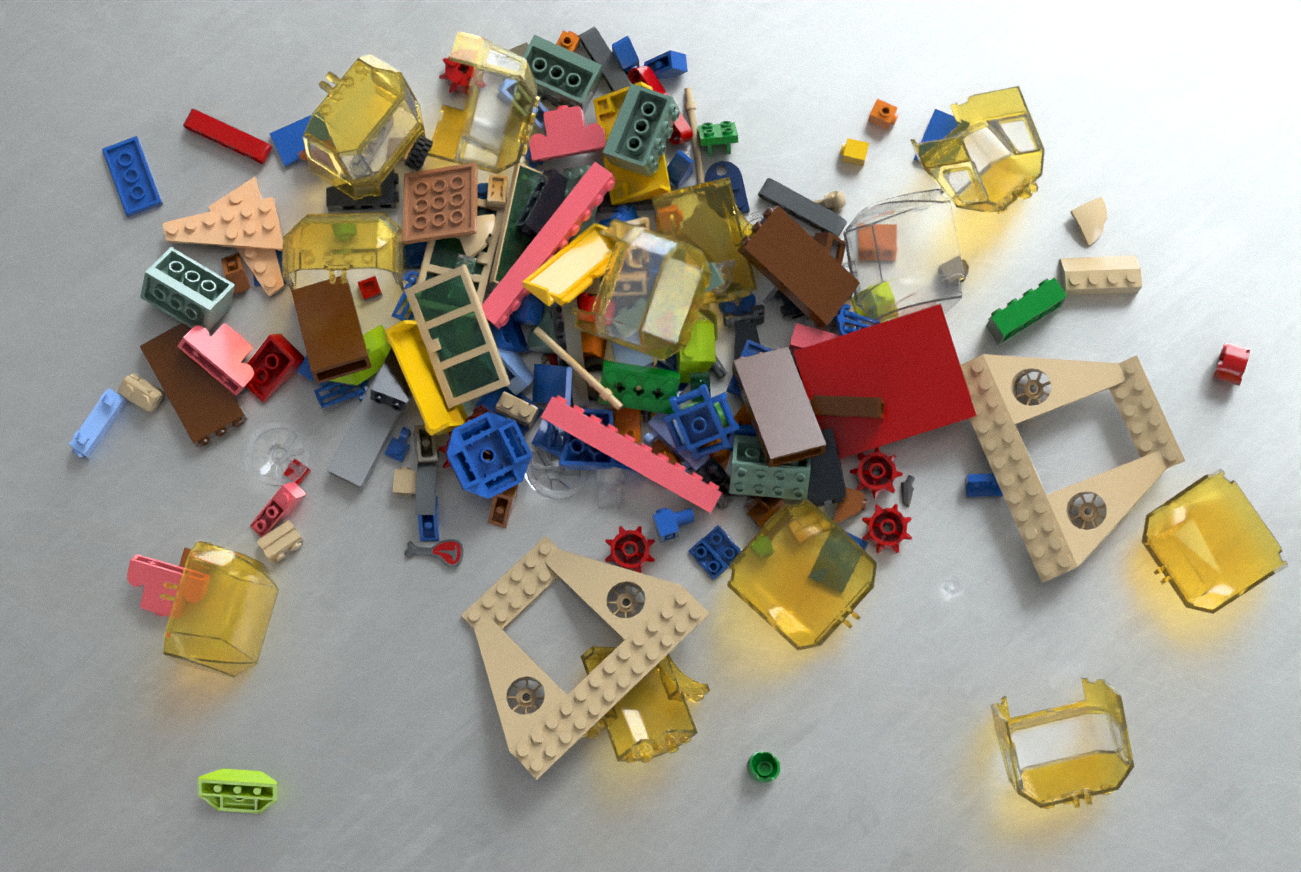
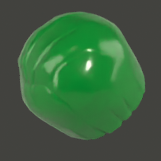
(763, 767)

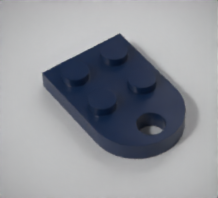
(736, 182)

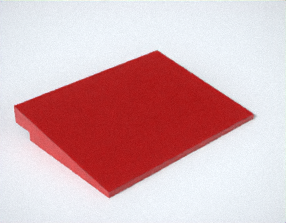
(899, 360)

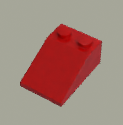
(273, 366)

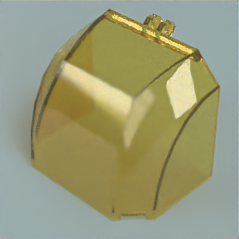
(1211, 544)
(803, 575)
(219, 611)

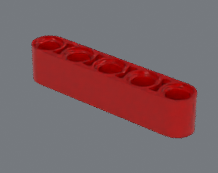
(681, 130)
(227, 136)

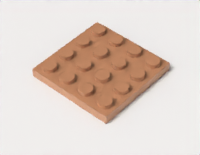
(440, 203)

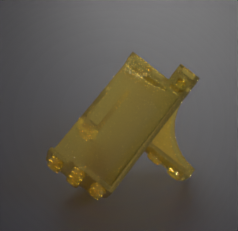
(710, 221)
(651, 715)

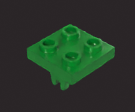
(715, 134)

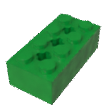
(1026, 311)
(647, 378)

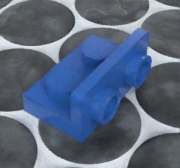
(982, 485)

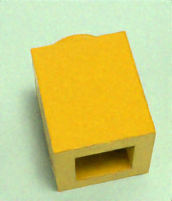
(854, 151)

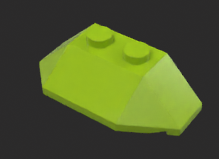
(377, 349)
(699, 352)
(238, 790)

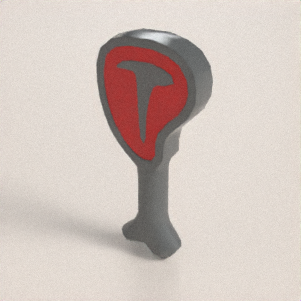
(448, 551)

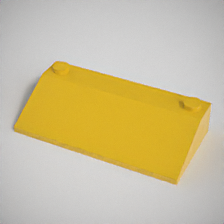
(628, 184)
(422, 380)

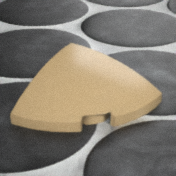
(1090, 219)
(476, 243)

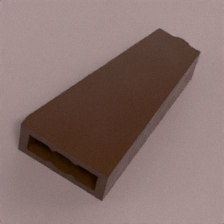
(848, 406)

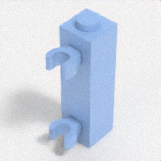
(97, 423)
(660, 431)

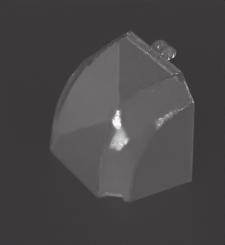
(905, 255)

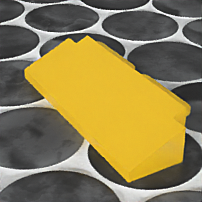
(572, 267)

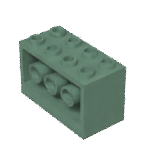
(562, 74)
(641, 130)
(187, 290)
(753, 476)

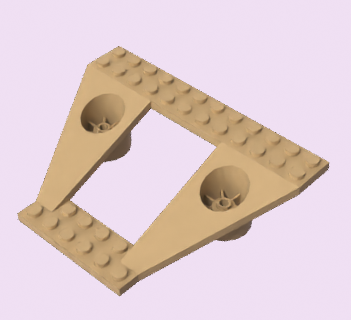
(1044, 518)
(563, 719)

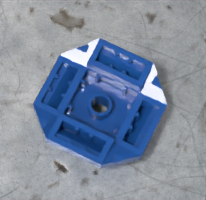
(507, 455)

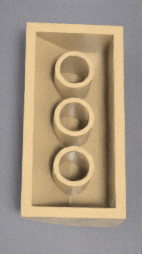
(1100, 275)

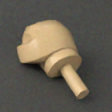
(834, 200)

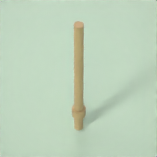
(690, 107)
(605, 393)

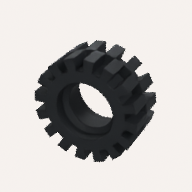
(418, 153)

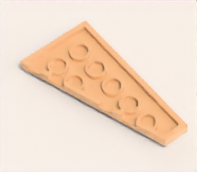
(237, 226)
(261, 262)

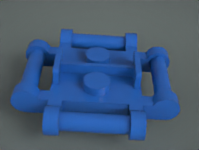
(700, 423)

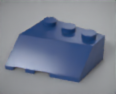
(582, 456)

